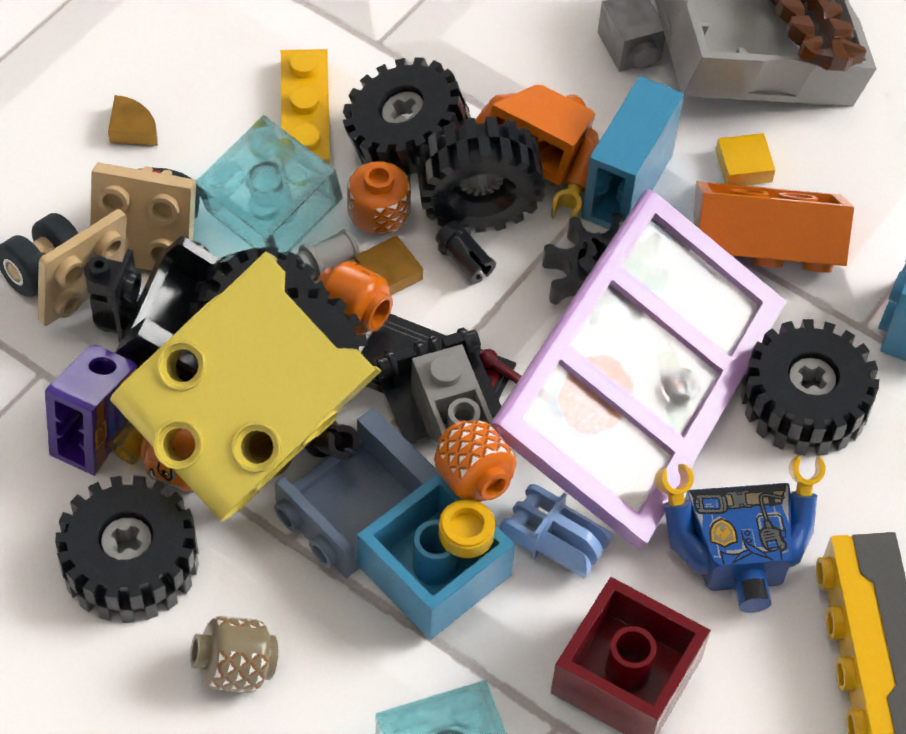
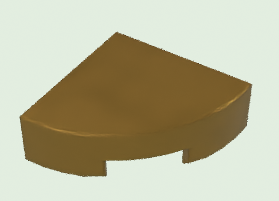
(131, 123)

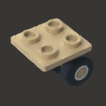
(57, 260)

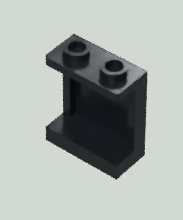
(166, 304)

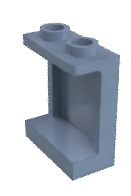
(351, 493)

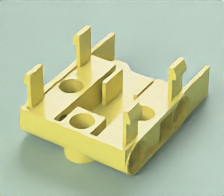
(255, 373)

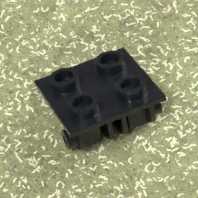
(396, 379)

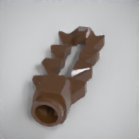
(801, 30)

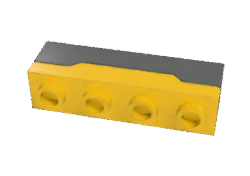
(869, 623)

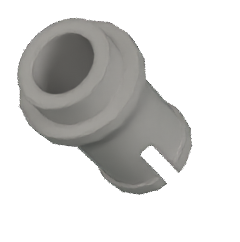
(328, 252)

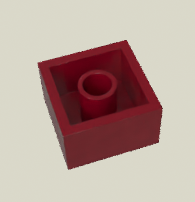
(629, 660)

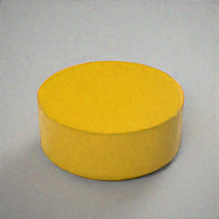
(466, 528)

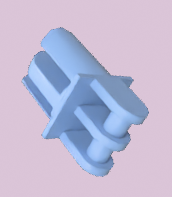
(560, 534)

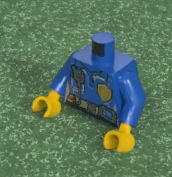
(741, 533)

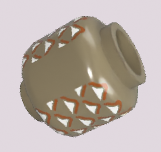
(234, 654)

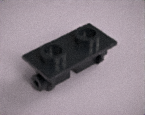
(114, 291)

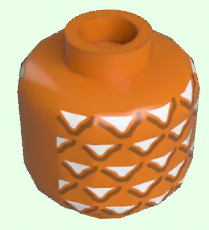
(378, 198)
(475, 460)

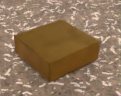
(393, 262)

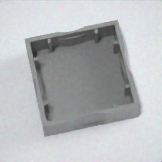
(745, 54)

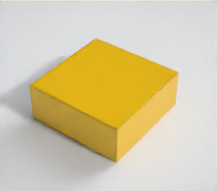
(745, 159)

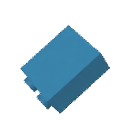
(632, 151)

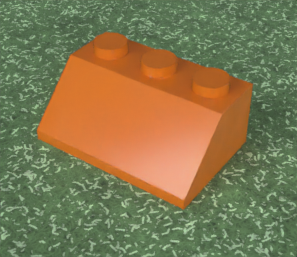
(776, 224)

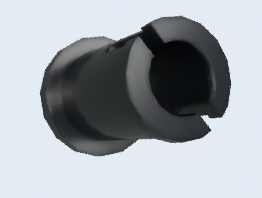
(456, 241)
(334, 441)

